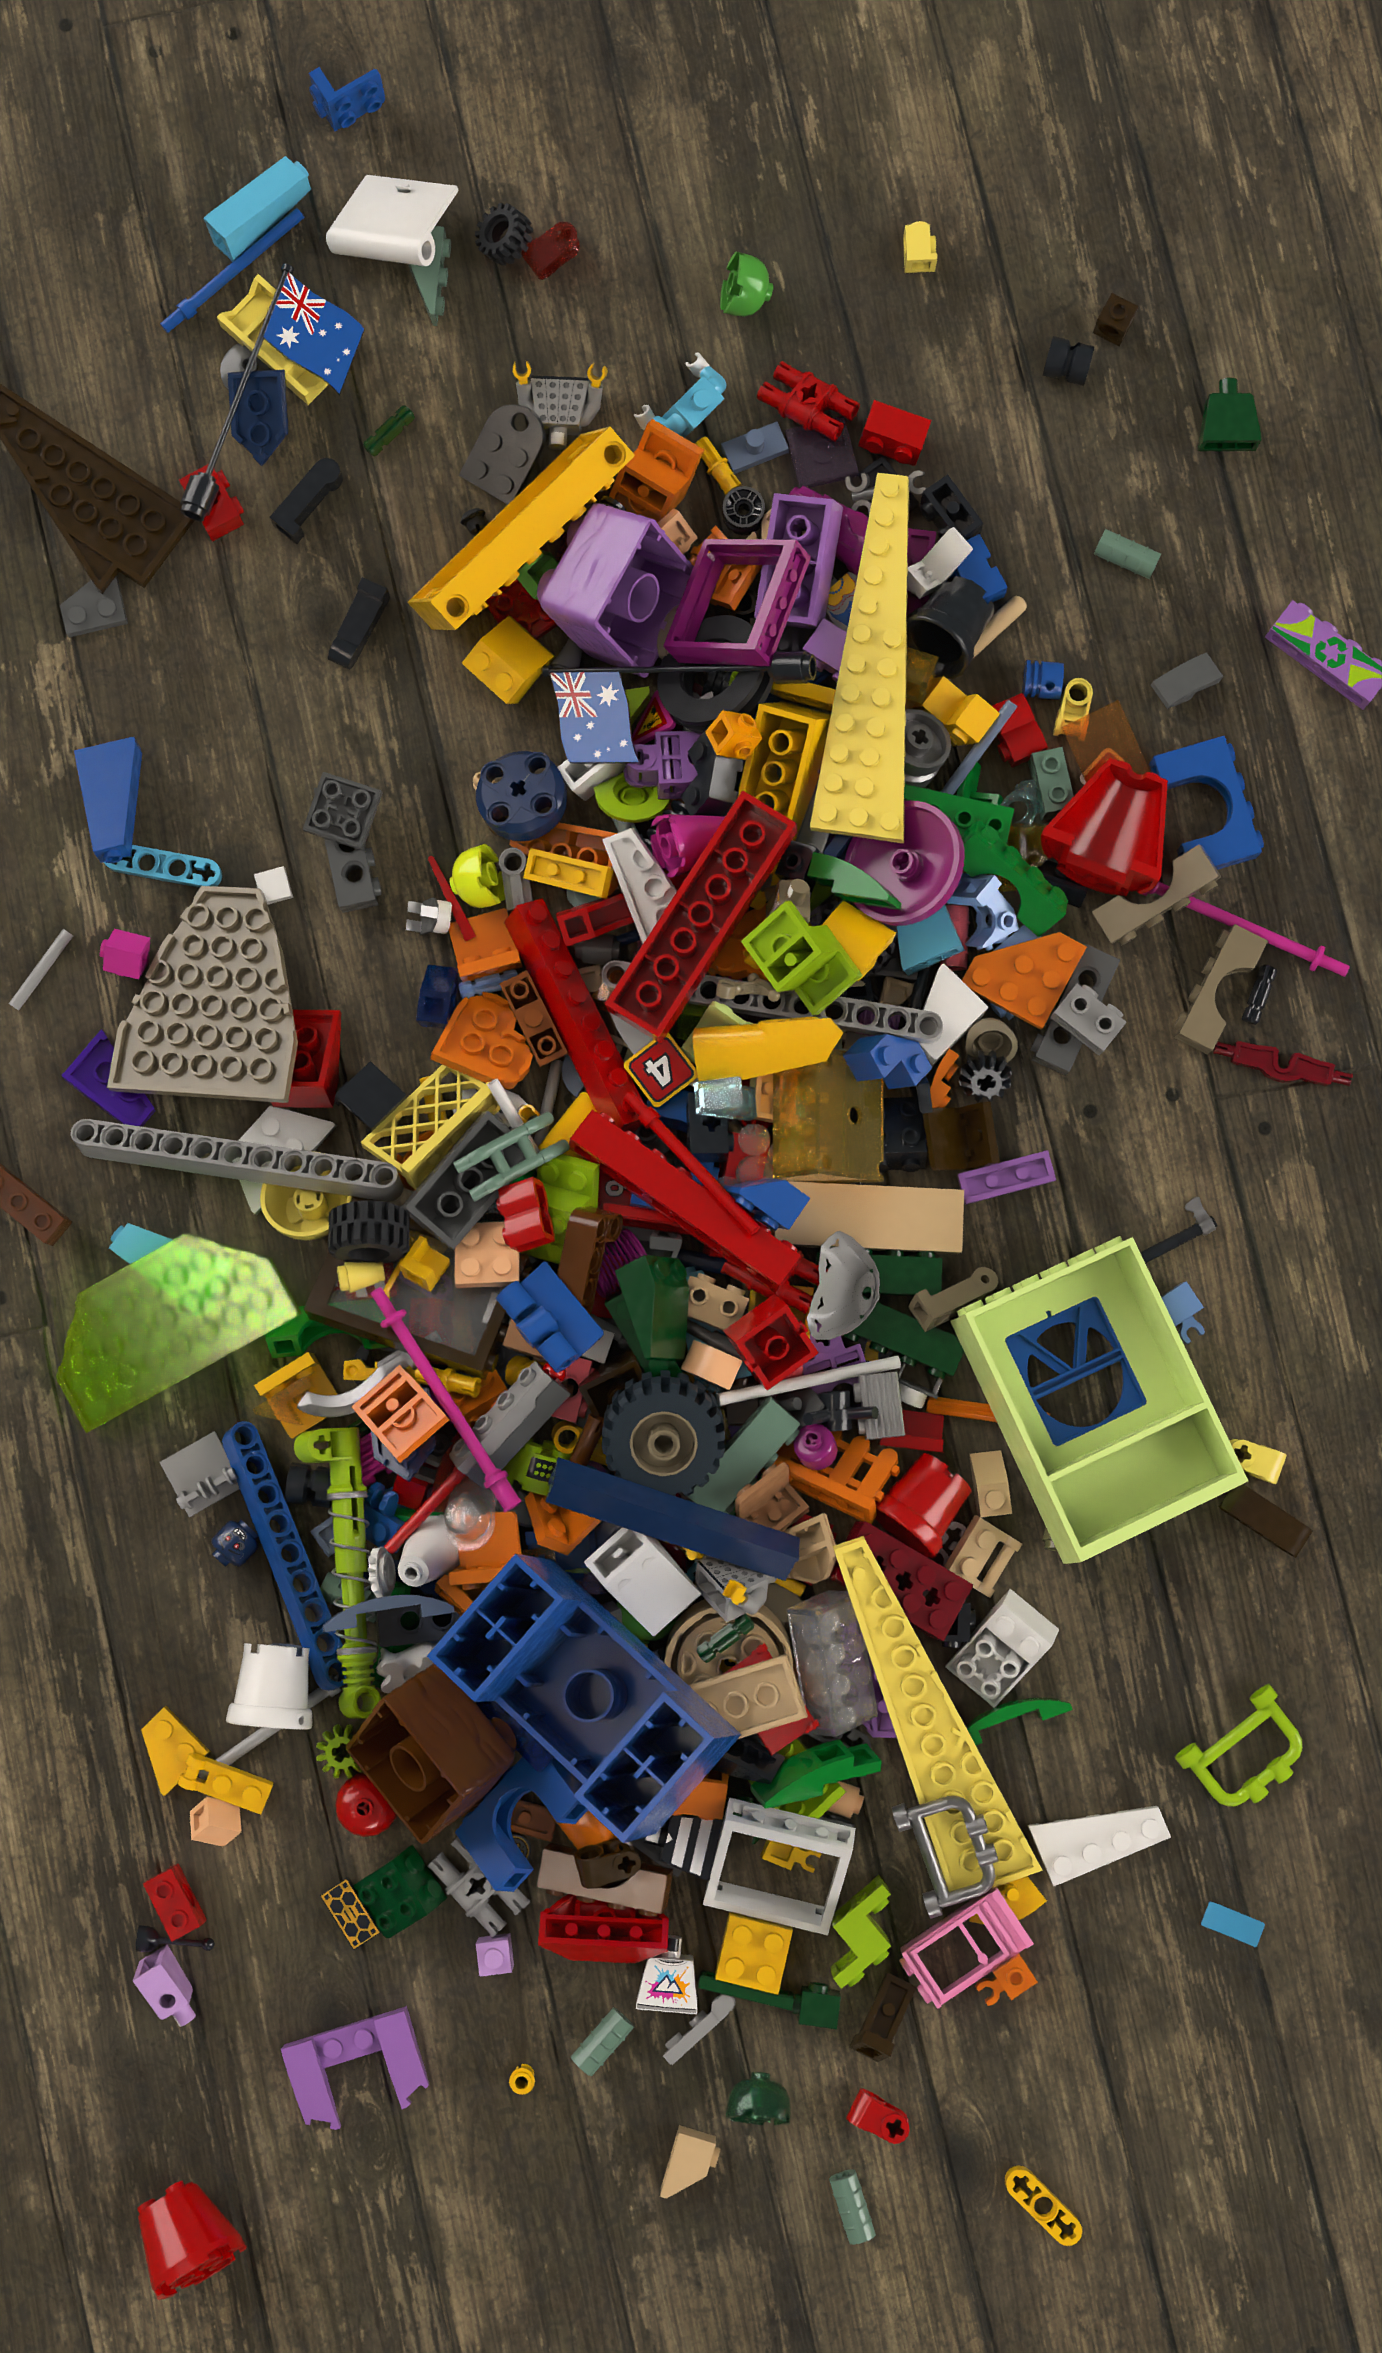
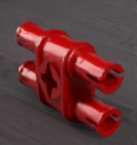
(808, 401)
(787, 1293)

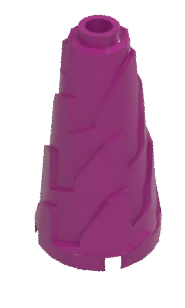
(851, 532)

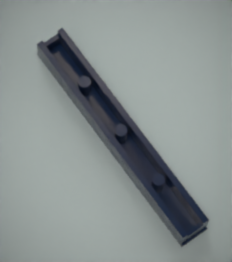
(672, 1519)

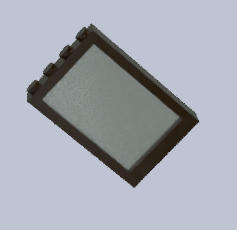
(449, 1323)

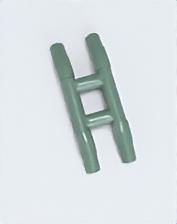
(506, 1173)

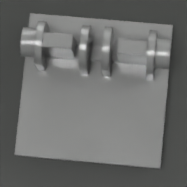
(200, 1474)

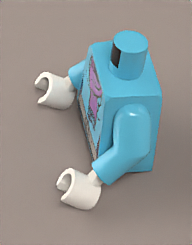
(694, 404)

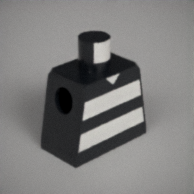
(688, 1844)

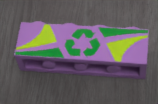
(1327, 654)

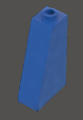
(110, 792)

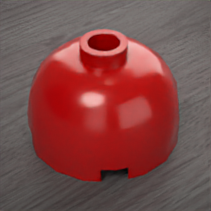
(357, 1817)

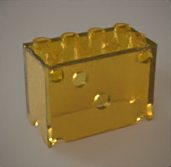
(814, 1126)

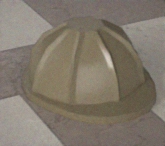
(991, 1035)

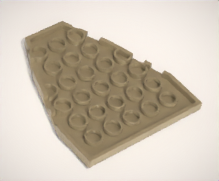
(212, 1008)

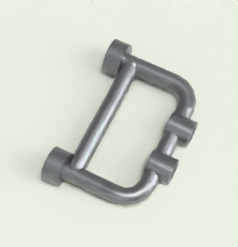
(975, 1826)

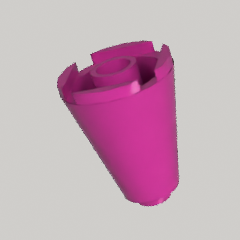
(681, 840)

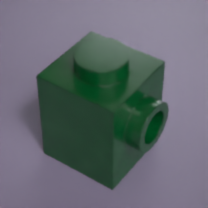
(817, 2005)

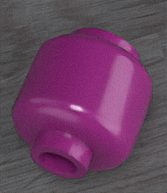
(815, 1447)

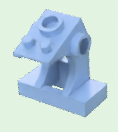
(986, 899)

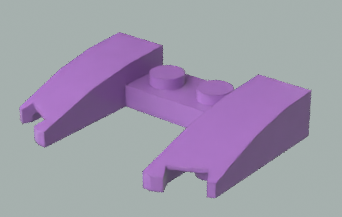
(311, 2055)

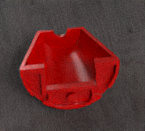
(1111, 831)

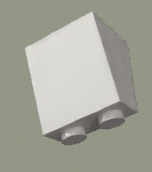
(957, 1008)

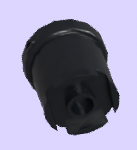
(950, 625)

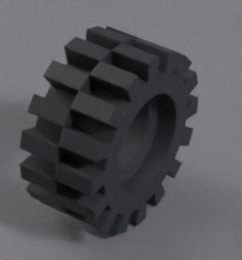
(493, 227)

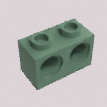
(1053, 781)

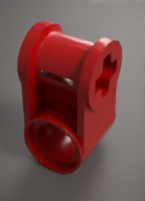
(873, 2114)

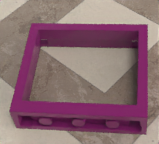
(791, 566)

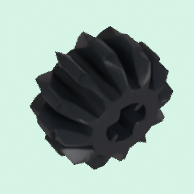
(985, 1076)

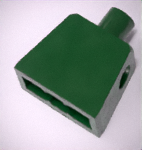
(1229, 420)

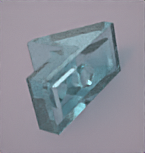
(725, 1099)

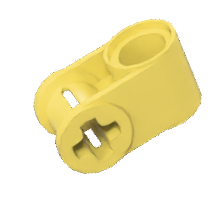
(1070, 709)
(1260, 1460)

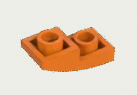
(945, 1070)

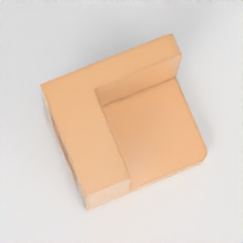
(215, 1822)

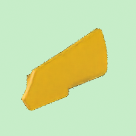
(763, 1047)

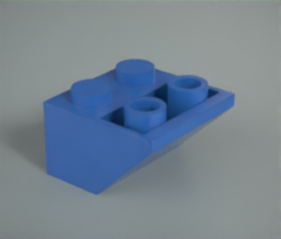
(770, 1200)

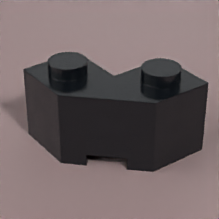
(714, 786)

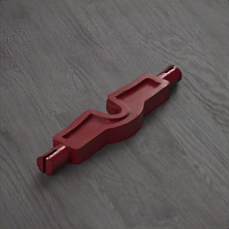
(1266, 1060)

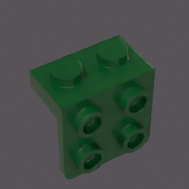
(400, 1892)

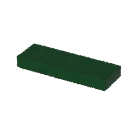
(783, 2000)

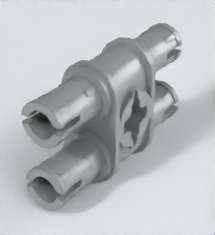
(476, 1901)

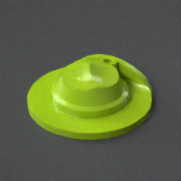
(628, 802)

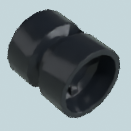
(1068, 360)
(308, 1485)

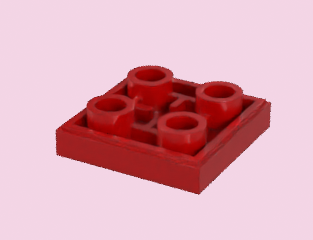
(519, 604)

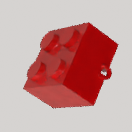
(771, 1341)

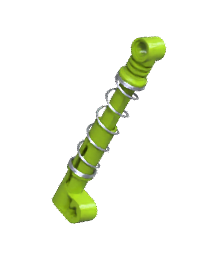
(351, 1556)

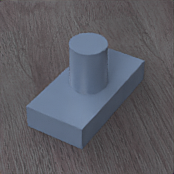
(755, 447)

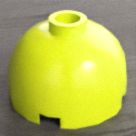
(477, 878)

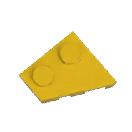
(169, 1746)

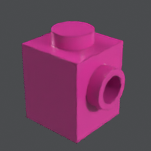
(125, 953)

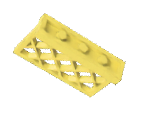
(447, 1132)

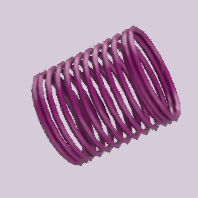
(604, 1286)

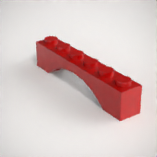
(599, 916)

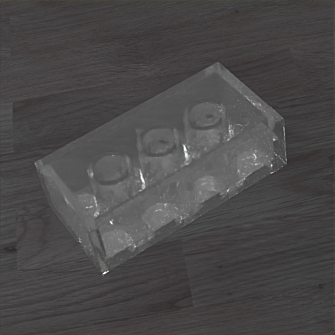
(832, 1663)

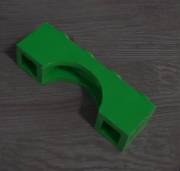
(987, 854)
(299, 1333)

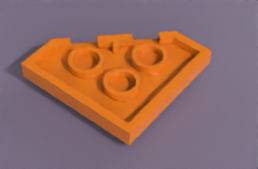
(1026, 976)

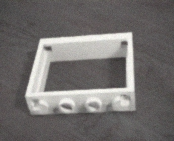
(789, 1830)

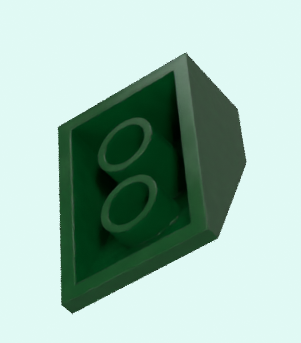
(657, 1304)

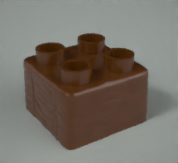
(431, 1751)

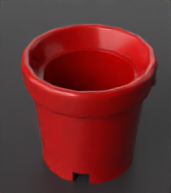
(923, 1505)

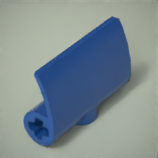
(550, 1317)

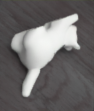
(403, 1665)

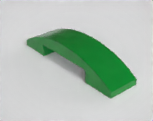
(1045, 1708)

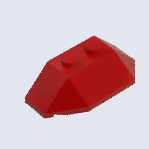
(601, 1933)

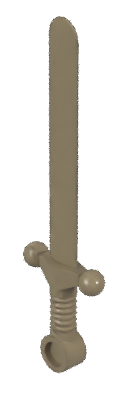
(728, 989)

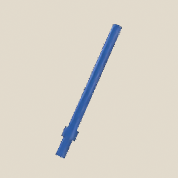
(187, 307)

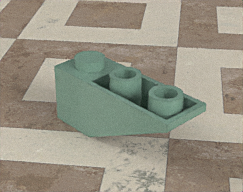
(432, 277)

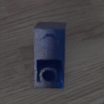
(437, 996)

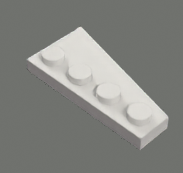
(640, 878)
(1093, 1841)

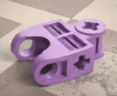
(656, 764)
(831, 1356)

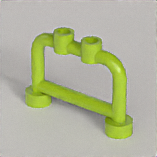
(1277, 1769)

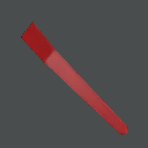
(456, 909)

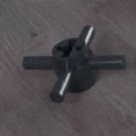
(839, 1412)

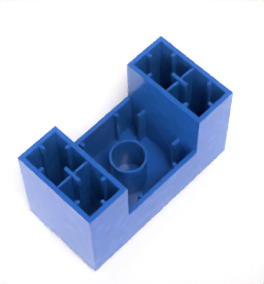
(586, 1694)

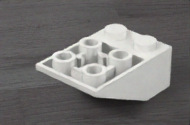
(643, 1578)
(1003, 1648)

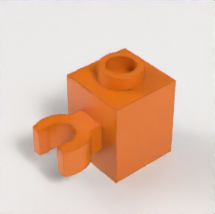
(1010, 1976)

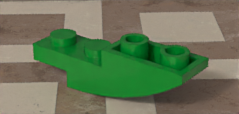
(809, 1770)

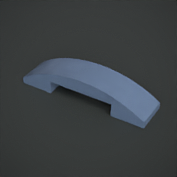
(426, 1606)

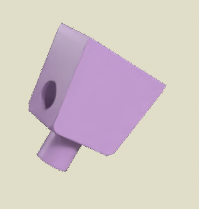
(165, 1986)

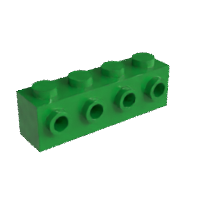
(964, 810)

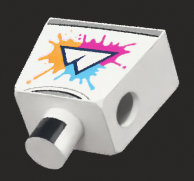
(669, 1981)

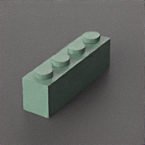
(746, 1454)

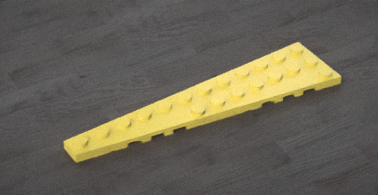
(930, 1731)

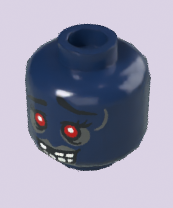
(234, 1543)

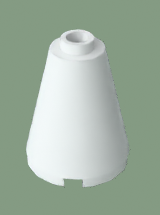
(427, 1553)

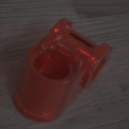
(549, 253)

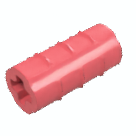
(960, 918)

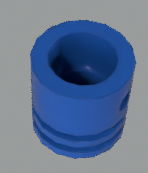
(1043, 679)

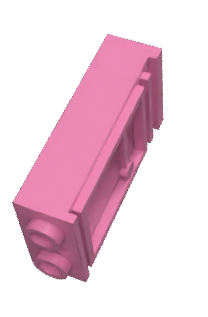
(1000, 1923)

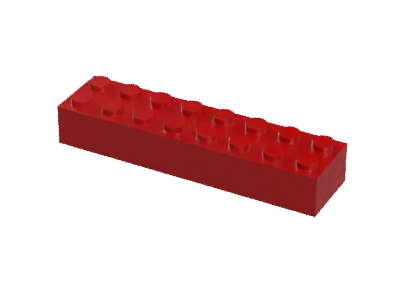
(701, 917)

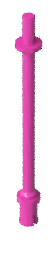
(1316, 957)
(494, 1477)

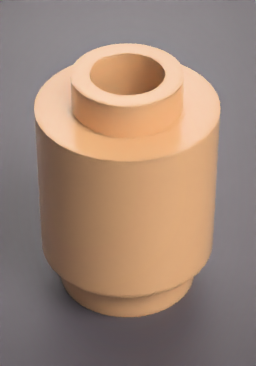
(849, 1803)

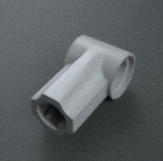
(516, 888)

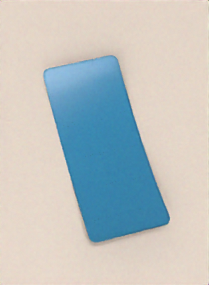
(1233, 1924)

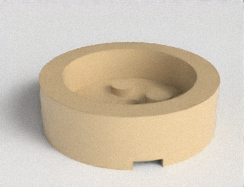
(701, 1623)

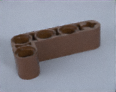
(584, 1250)

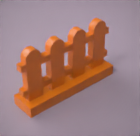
(837, 1486)

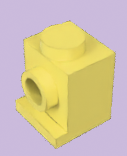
(919, 248)

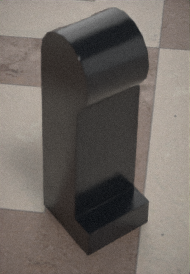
(305, 497)
(359, 623)

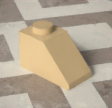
(990, 1484)
(689, 2160)

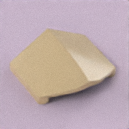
(815, 1550)

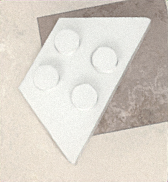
(286, 1130)

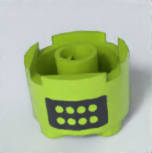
(534, 1466)

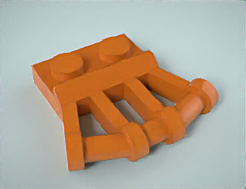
(733, 578)

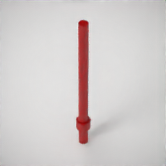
(650, 1119)

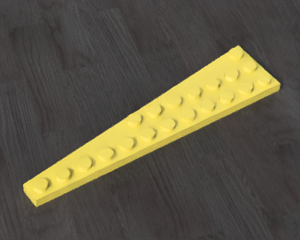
(865, 742)

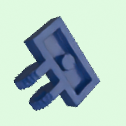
(380, 1512)

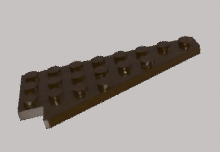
(98, 504)

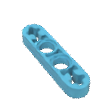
(162, 863)

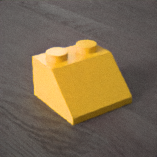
(508, 660)

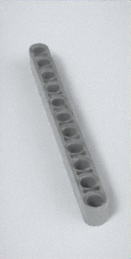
(846, 1022)
(247, 1168)

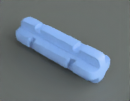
(485, 984)

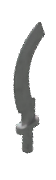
(341, 1404)

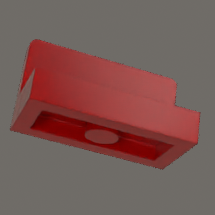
(922, 1432)

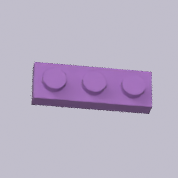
(1006, 1177)

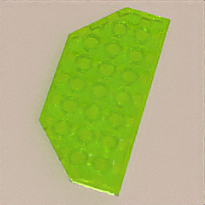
(166, 1323)

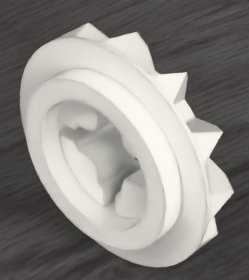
(381, 1572)

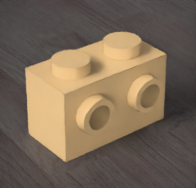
(715, 1304)

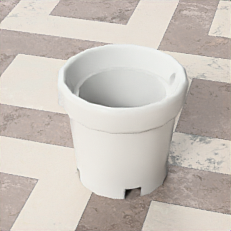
(272, 1689)

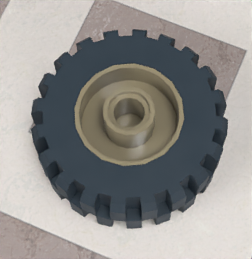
(664, 1433)

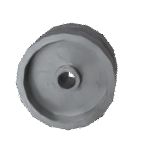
(925, 747)

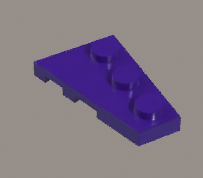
(90, 1076)

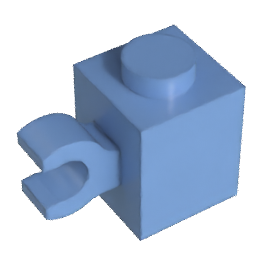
(1181, 1305)

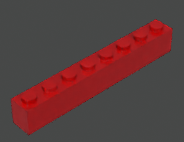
(573, 1011)
(682, 1200)

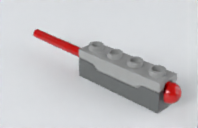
(501, 1433)

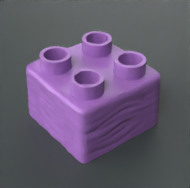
(615, 586)

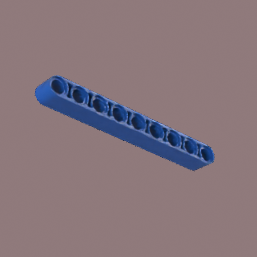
(287, 1539)

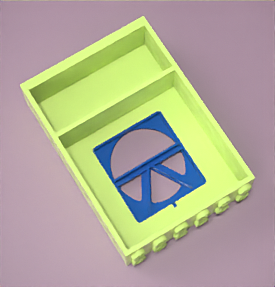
(1158, 1445)

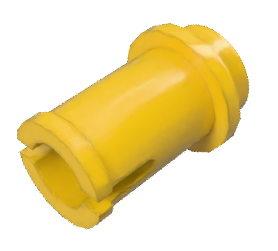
(518, 2085)

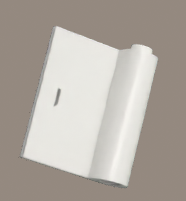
(391, 220)

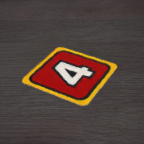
(661, 1070)

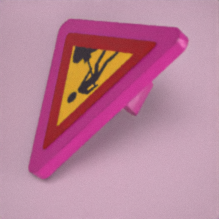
(653, 720)

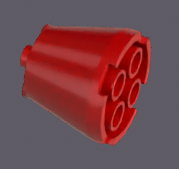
(185, 2238)

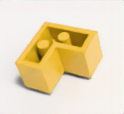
(962, 715)

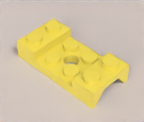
(245, 325)

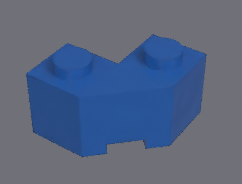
(888, 1057)

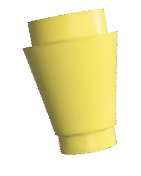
(359, 1275)

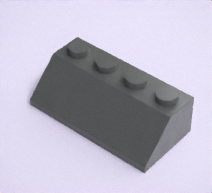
(443, 1198)

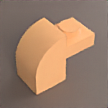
(711, 1364)

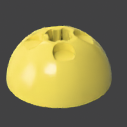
(288, 1214)

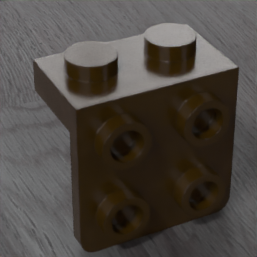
(961, 1137)

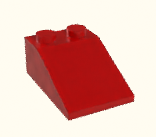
(316, 1059)

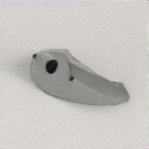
(842, 1288)

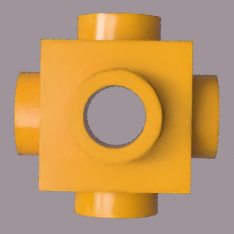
(734, 735)

